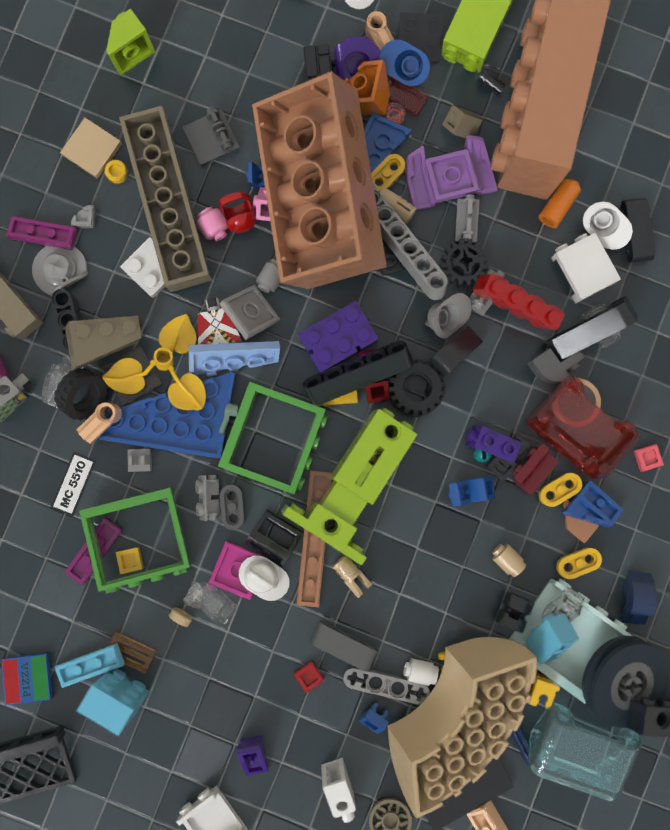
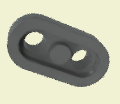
(232, 507)

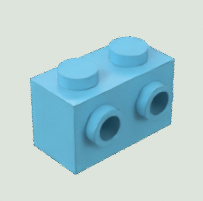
(552, 638)

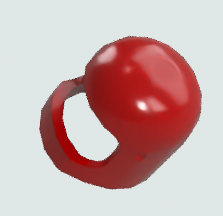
(240, 217)

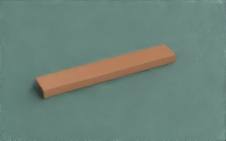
(313, 547)

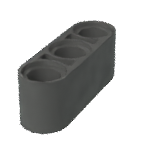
(344, 646)

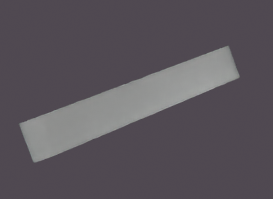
(409, 242)

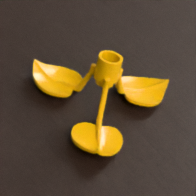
(187, 392)

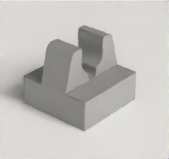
(139, 460)

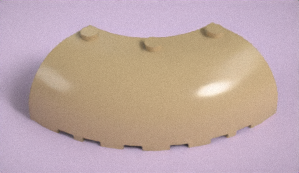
(461, 720)

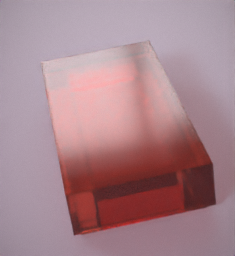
(407, 96)

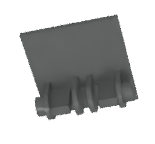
(211, 136)

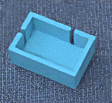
(113, 701)

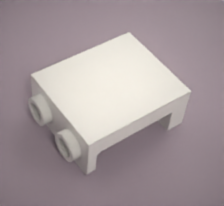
(586, 266)
(210, 813)

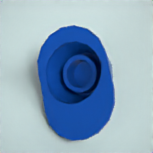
(405, 62)

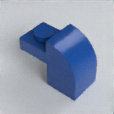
(471, 491)

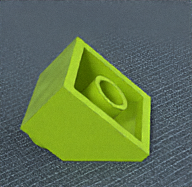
(128, 42)

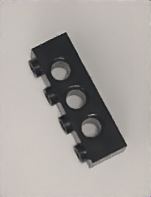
(649, 717)

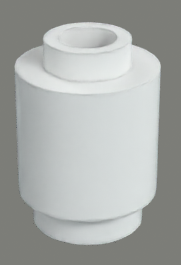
(421, 672)

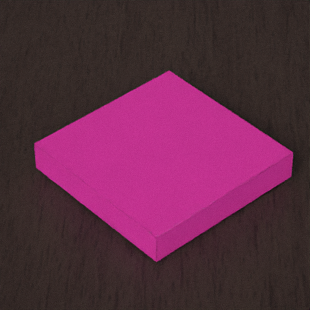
(227, 569)

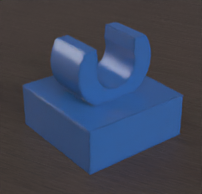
(374, 721)

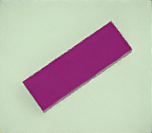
(42, 233)
(81, 566)

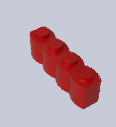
(518, 301)

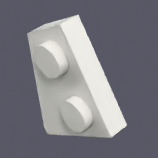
(145, 268)

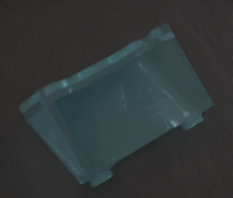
(581, 756)

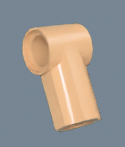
(381, 35)
(98, 423)

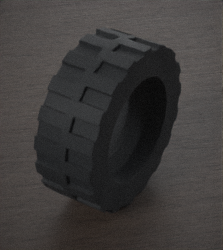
(71, 384)

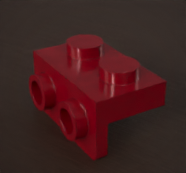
(535, 470)

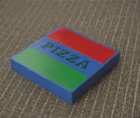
(26, 678)

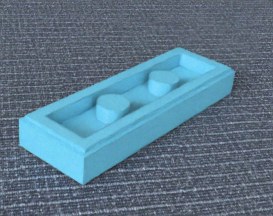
(89, 665)

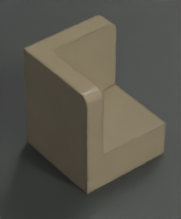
(461, 121)

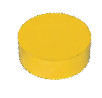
(116, 171)

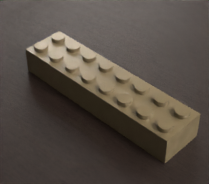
(165, 199)

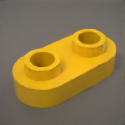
(385, 174)
(559, 489)
(578, 564)

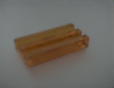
(151, 652)

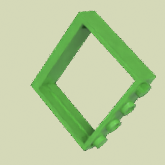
(240, 423)
(134, 579)

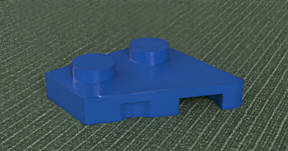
(593, 506)

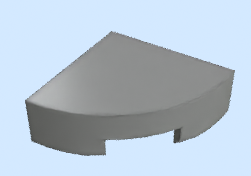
(84, 218)

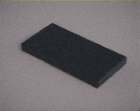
(473, 795)

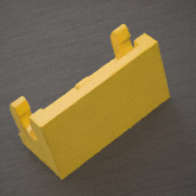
(542, 686)

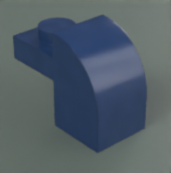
(640, 597)

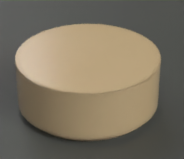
(180, 617)

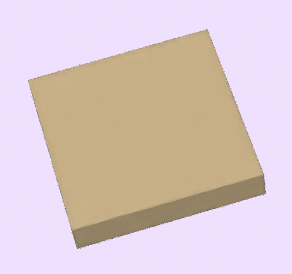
(91, 148)

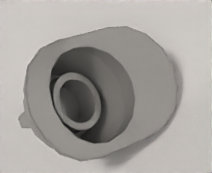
(449, 315)

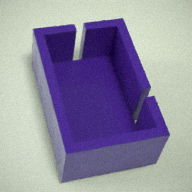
(337, 337)

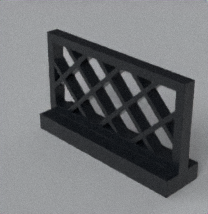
(35, 745)

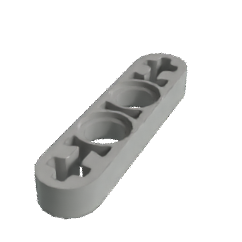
(385, 688)

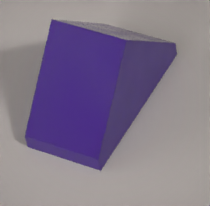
(252, 755)

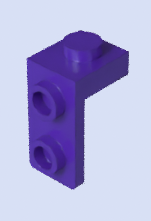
(493, 443)

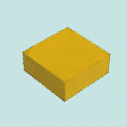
(129, 560)

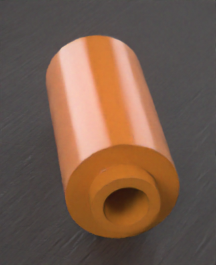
(560, 203)

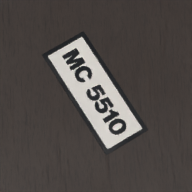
(73, 484)

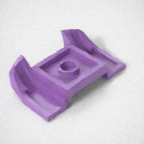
(449, 174)

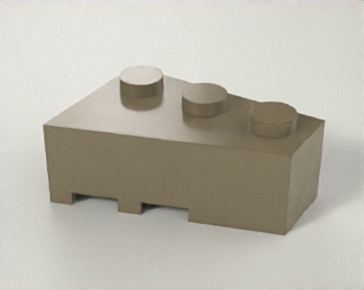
(99, 338)

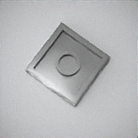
(249, 311)

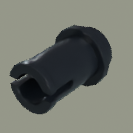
(491, 82)

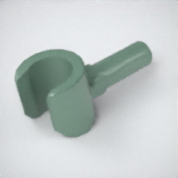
(230, 410)

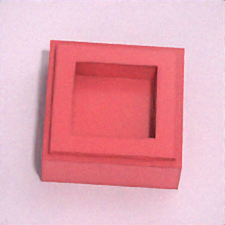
(648, 457)

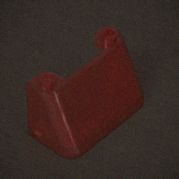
(582, 430)

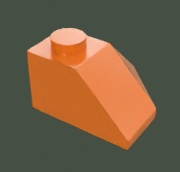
(372, 87)

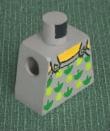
(11, 394)

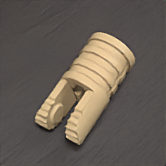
(401, 206)
(348, 572)

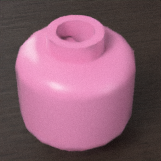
(212, 224)

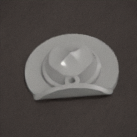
(58, 268)

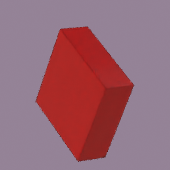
(309, 676)

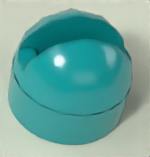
(477, 454)

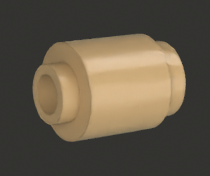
(508, 560)

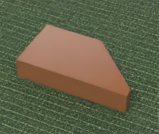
(579, 528)

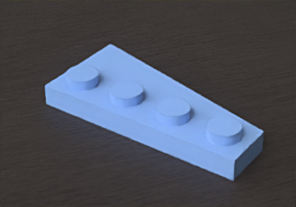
(231, 356)

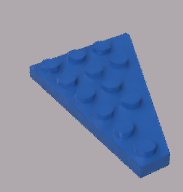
(162, 426)

